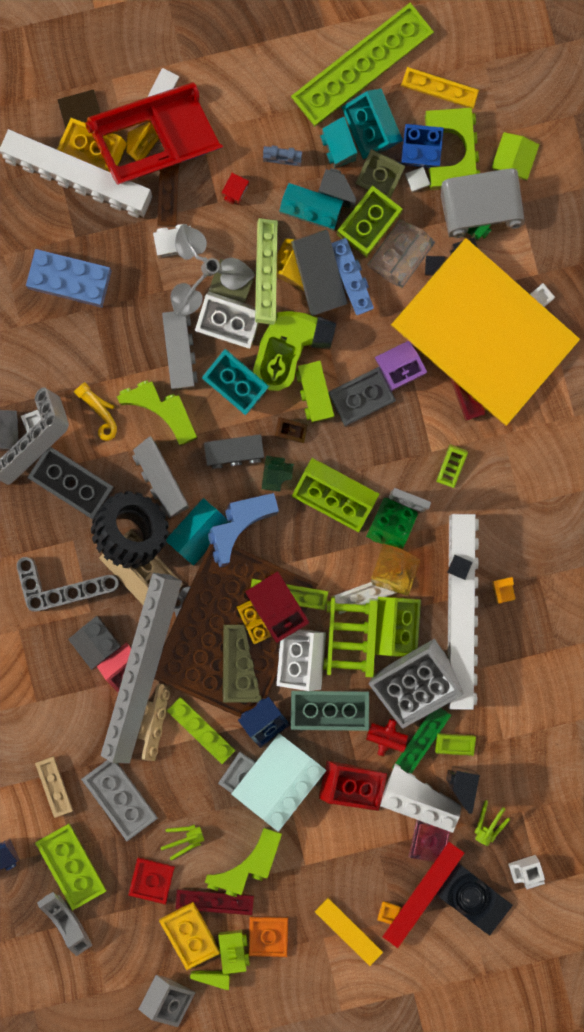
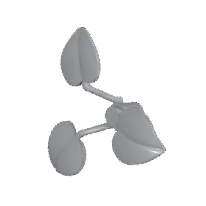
(233, 272)

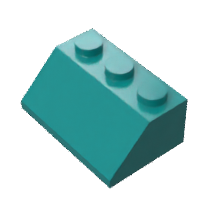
(372, 122)
(310, 206)
(235, 382)

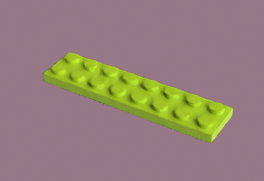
(362, 64)

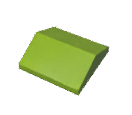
(515, 153)

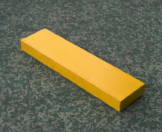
(440, 88)
(348, 931)

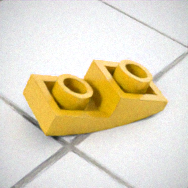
(253, 622)

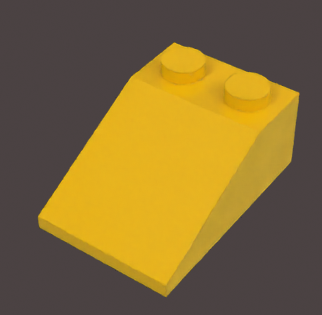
(81, 145)

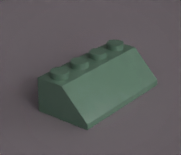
(329, 710)

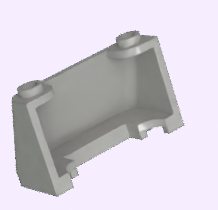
(482, 201)

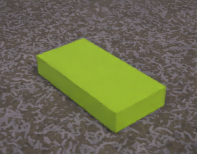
(455, 744)

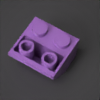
(401, 365)

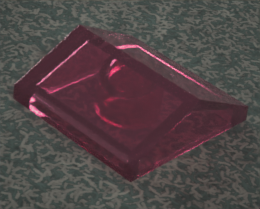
(427, 841)

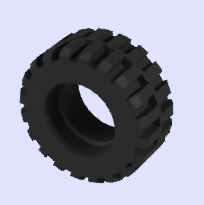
(141, 512)

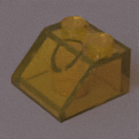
(395, 570)

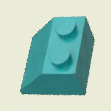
(339, 143)

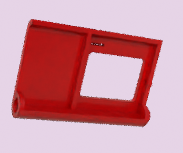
(176, 120)

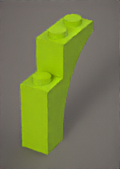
(170, 410)
(257, 864)

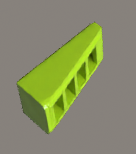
(451, 483)
(212, 978)

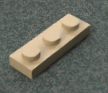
(54, 787)

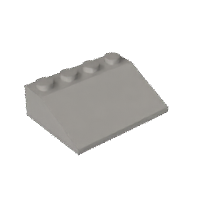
(159, 475)
(416, 684)

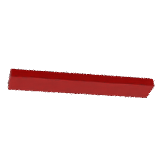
(423, 894)

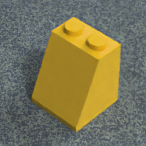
(287, 266)

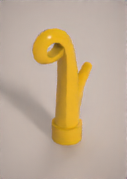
(98, 406)

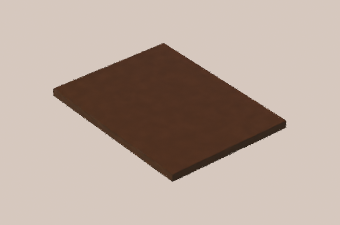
(194, 646)

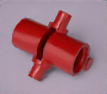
(387, 737)

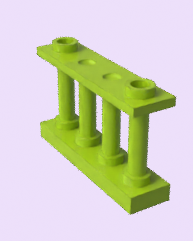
(367, 646)

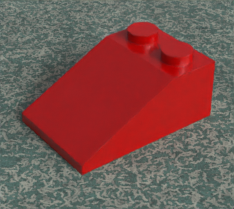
(352, 786)

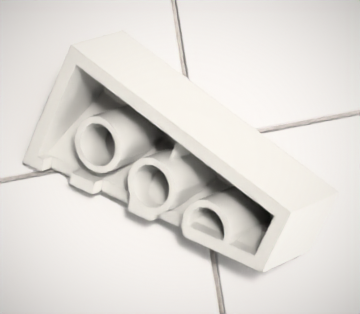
(419, 801)

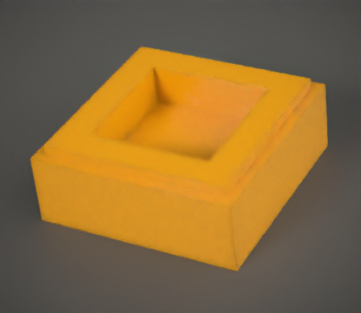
(388, 912)

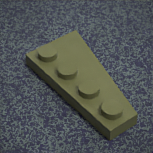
(238, 670)

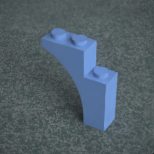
(241, 515)

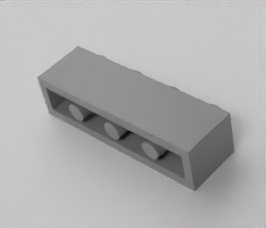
(178, 351)

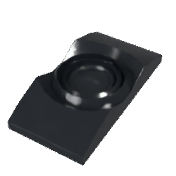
(474, 899)

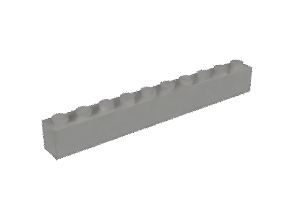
(141, 668)

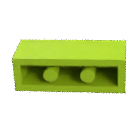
(314, 392)

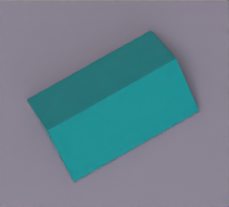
(191, 535)

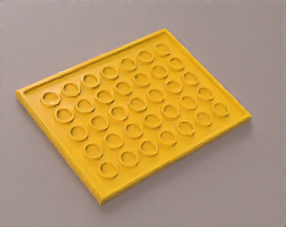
(485, 332)

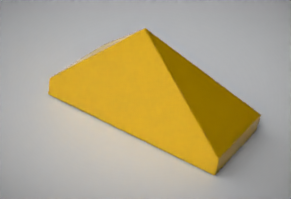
(141, 141)

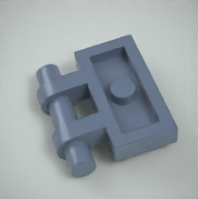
(282, 156)

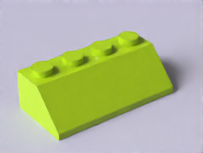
(335, 495)

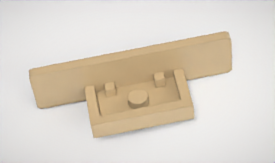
(152, 722)

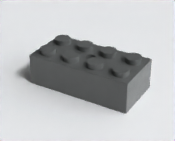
(56, 471)

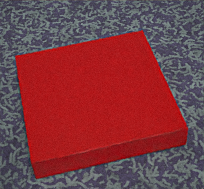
(151, 880)

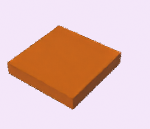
(268, 936)

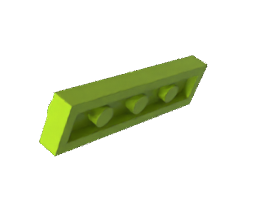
(305, 596)
(201, 730)

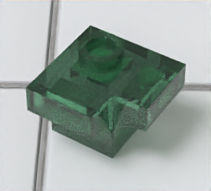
(275, 473)

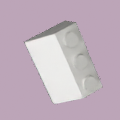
(302, 660)

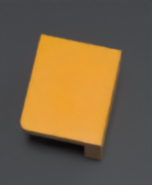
(503, 590)

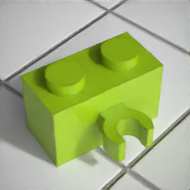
(233, 952)

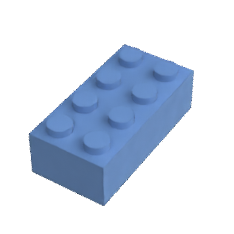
(68, 278)

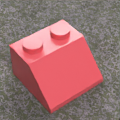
(114, 666)

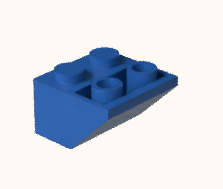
(422, 146)

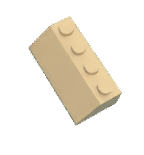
(137, 579)

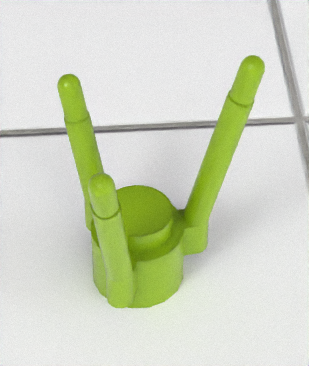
(487, 834)
(193, 836)

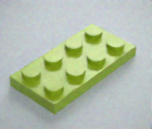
(70, 866)

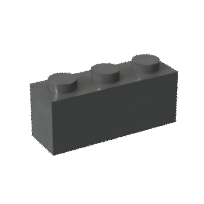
(234, 451)

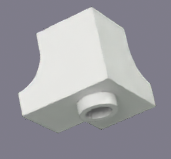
(527, 872)

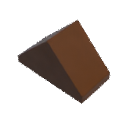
(290, 430)

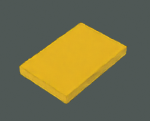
(190, 936)

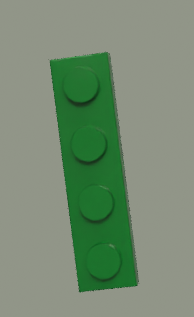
(422, 740)

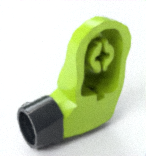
(284, 343)

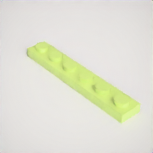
(266, 271)

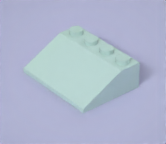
(278, 782)

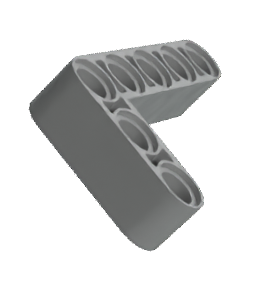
(38, 439)
(61, 591)

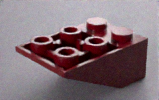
(277, 607)

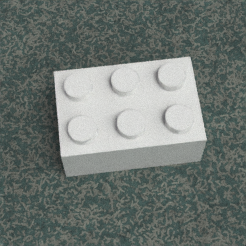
(227, 320)

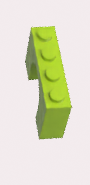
(461, 124)

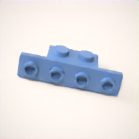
(350, 274)

